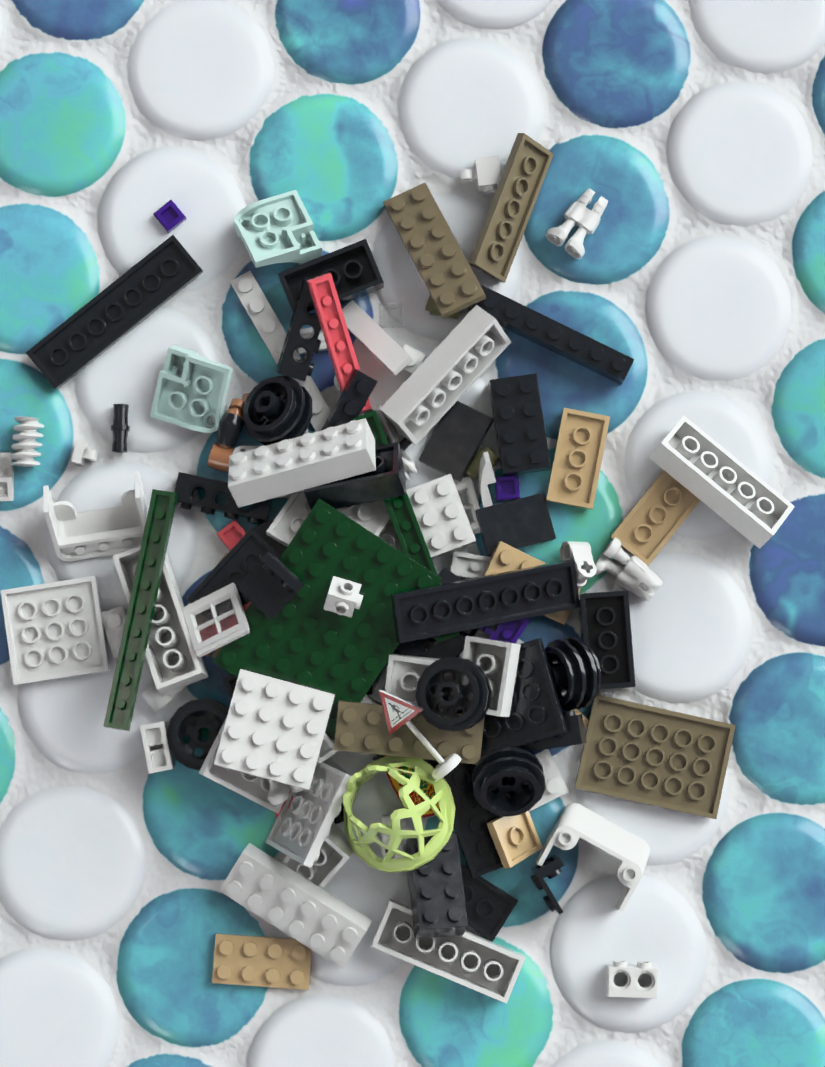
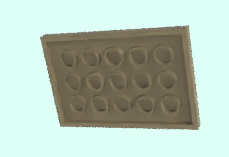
(655, 756)

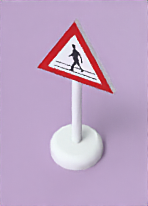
(399, 713)

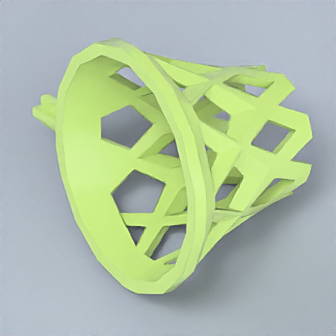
(441, 836)

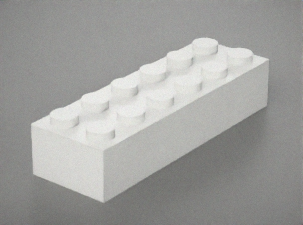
(445, 375)
(302, 462)
(722, 482)
(169, 642)
(295, 905)
(461, 959)

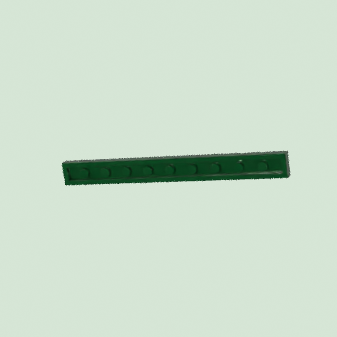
(404, 518)
(140, 610)

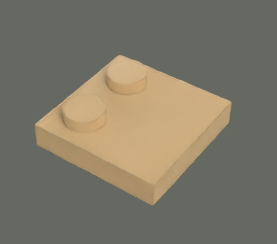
(514, 838)

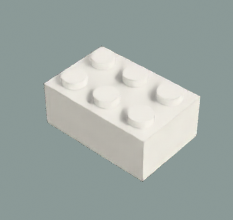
(441, 516)
(500, 665)

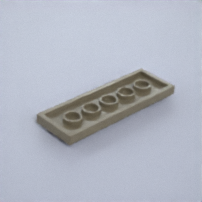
(511, 207)
(434, 250)
(365, 730)

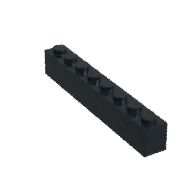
(555, 336)

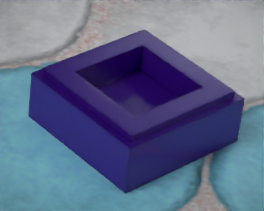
(169, 216)
(507, 488)

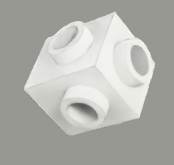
(343, 597)

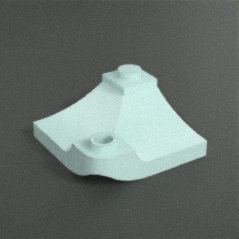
(278, 231)
(191, 390)

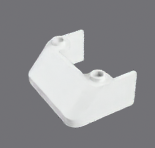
(96, 531)
(583, 823)

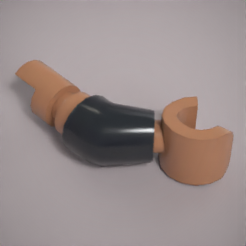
(227, 436)

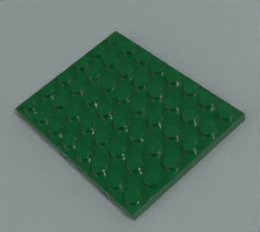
(318, 645)

